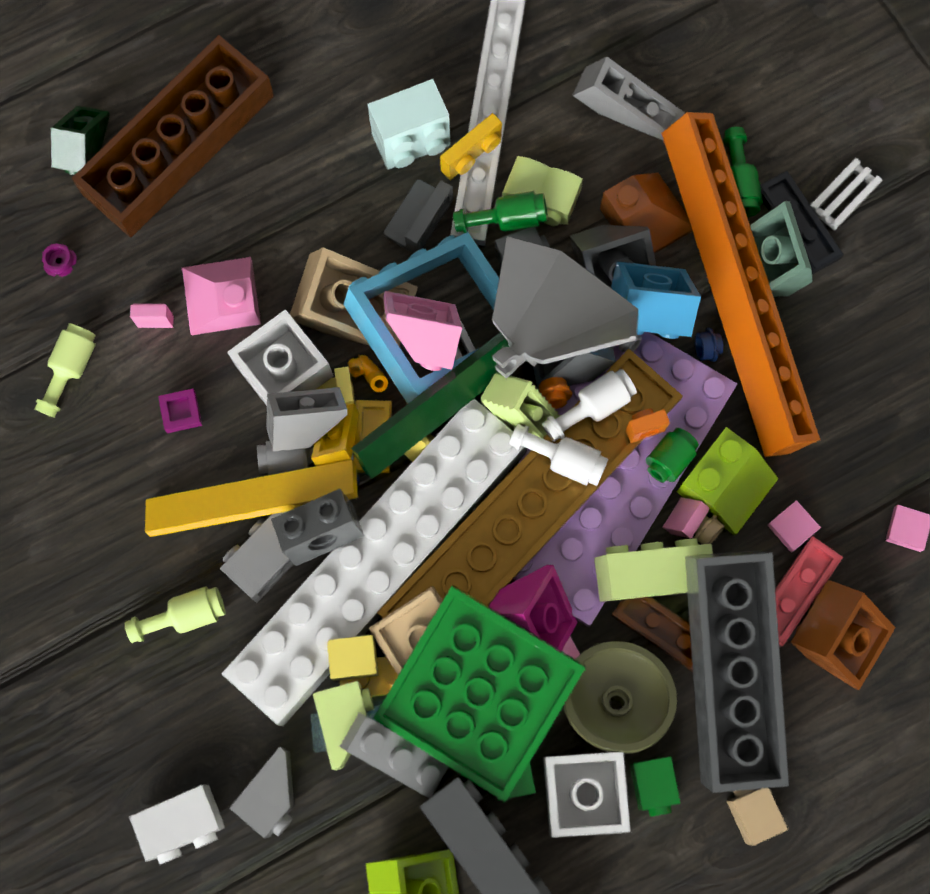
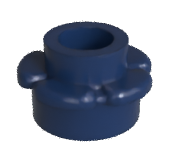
(708, 345)

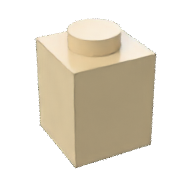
(756, 815)

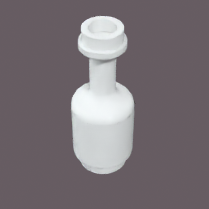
(596, 401)
(567, 457)

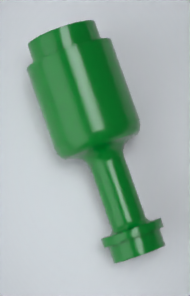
(745, 174)
(510, 213)

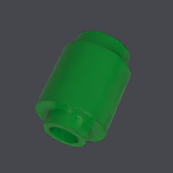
(672, 455)

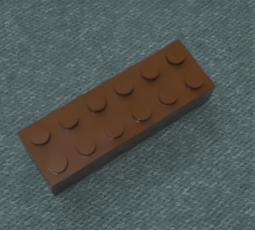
(174, 136)

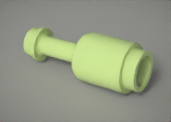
(67, 362)
(183, 613)

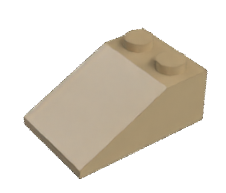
(324, 291)

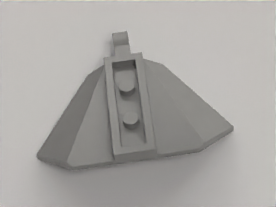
(554, 308)

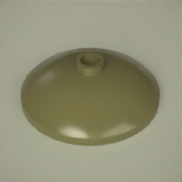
(635, 680)

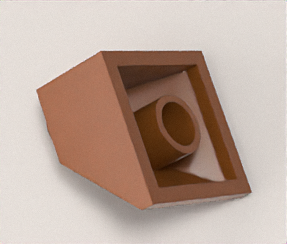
(647, 203)

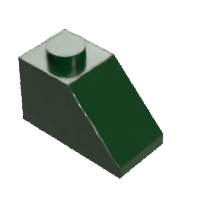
(77, 138)

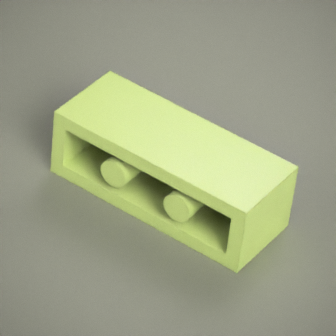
(645, 572)

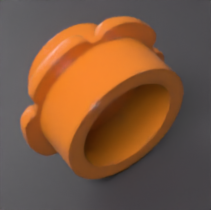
(555, 391)

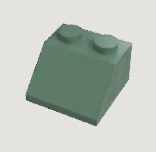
(782, 251)

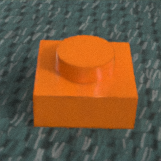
(646, 424)

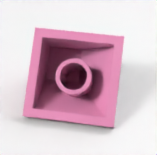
(221, 296)
(425, 328)

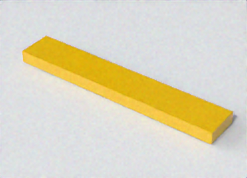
(247, 498)

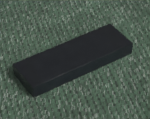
(817, 240)

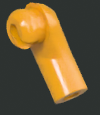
(365, 366)

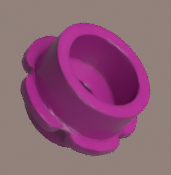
(55, 252)

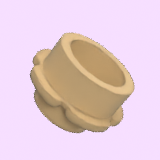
(709, 530)

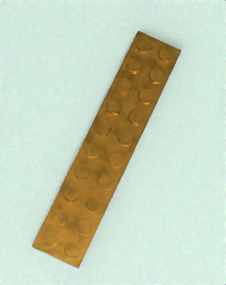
(532, 502)

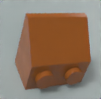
(843, 633)

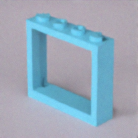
(393, 275)

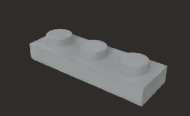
(393, 755)

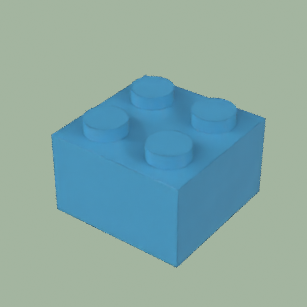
(662, 295)

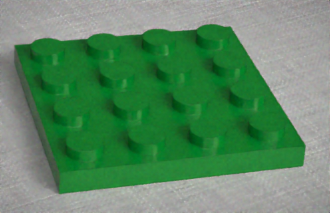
(479, 693)

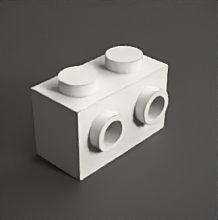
(177, 823)

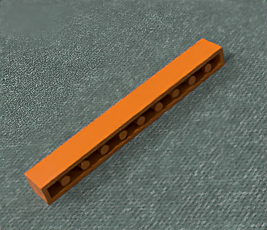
(739, 285)

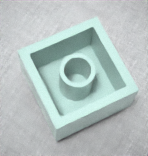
(410, 124)

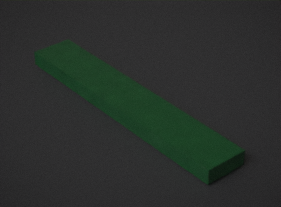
(428, 409)

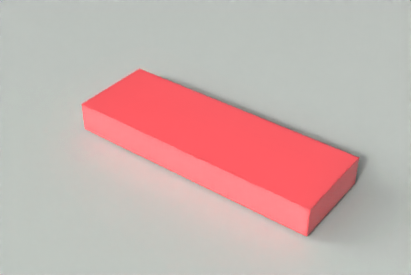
(802, 584)

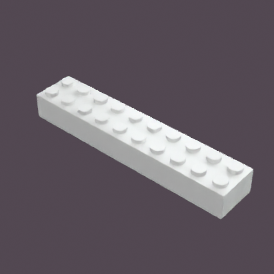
(359, 578)

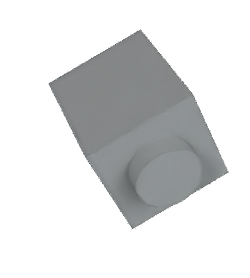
(302, 417)
(268, 797)

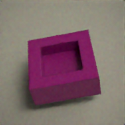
(180, 410)

